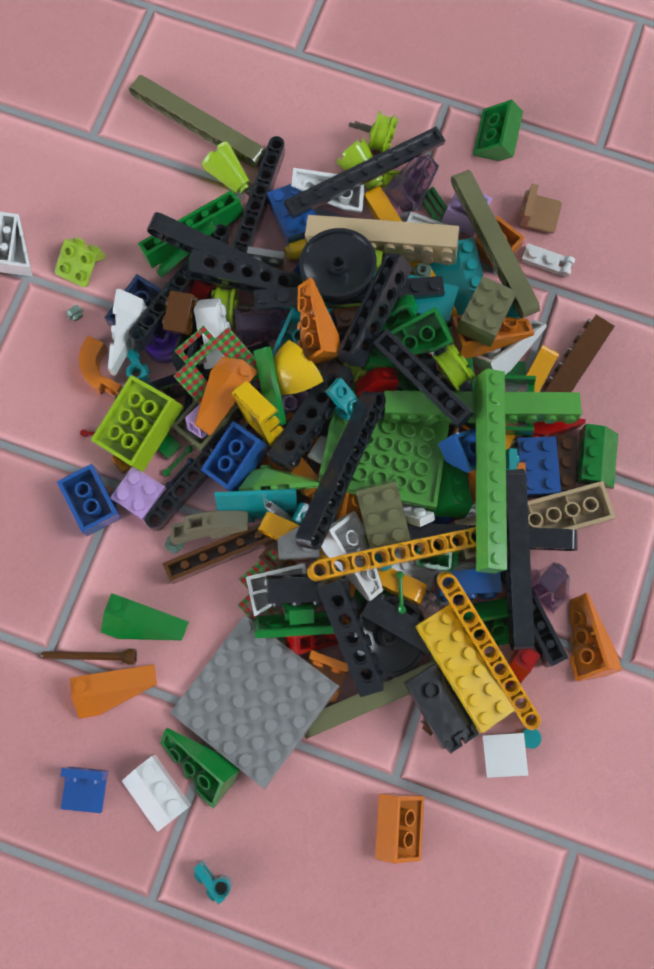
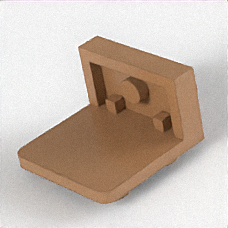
(539, 211)

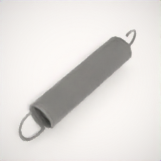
(273, 508)

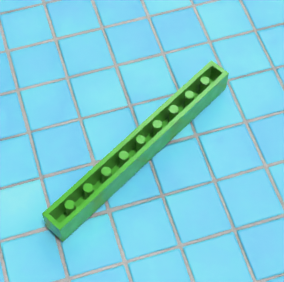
(519, 406)
(491, 472)

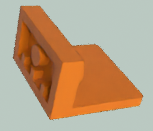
(331, 668)

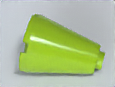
(355, 155)
(226, 168)

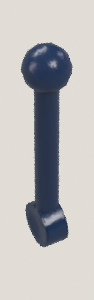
(169, 484)

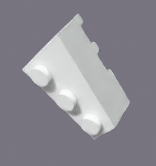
(13, 248)
(211, 315)
(257, 586)

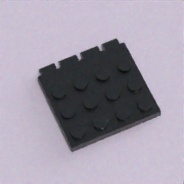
(441, 708)

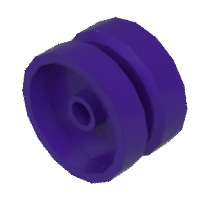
(162, 346)

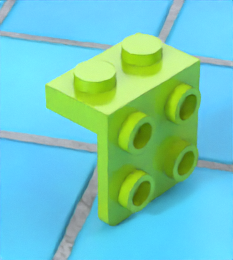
(78, 260)

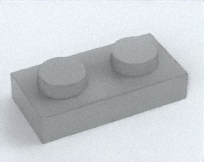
(271, 257)

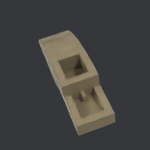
(211, 524)

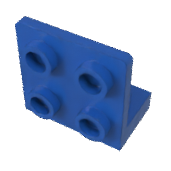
(83, 789)

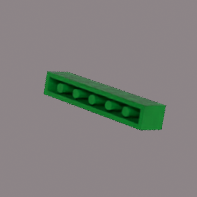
(221, 210)

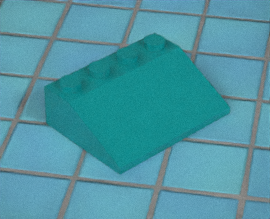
(464, 274)
(253, 501)

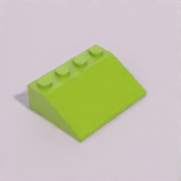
(137, 423)

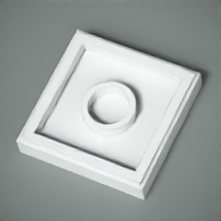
(505, 755)

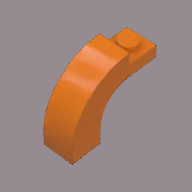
(90, 357)

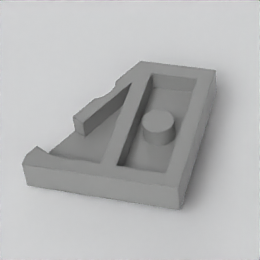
(289, 550)

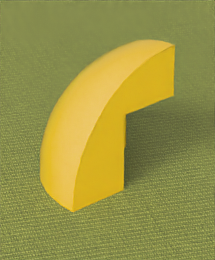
(294, 370)

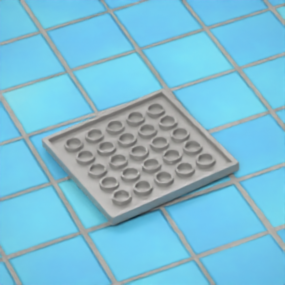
(254, 702)

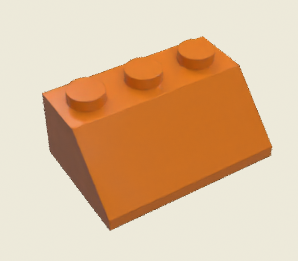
(399, 828)

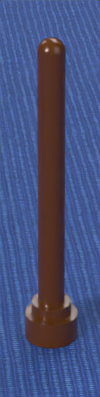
(127, 656)

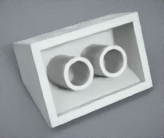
(156, 792)

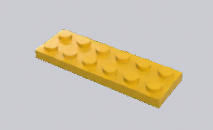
(464, 668)

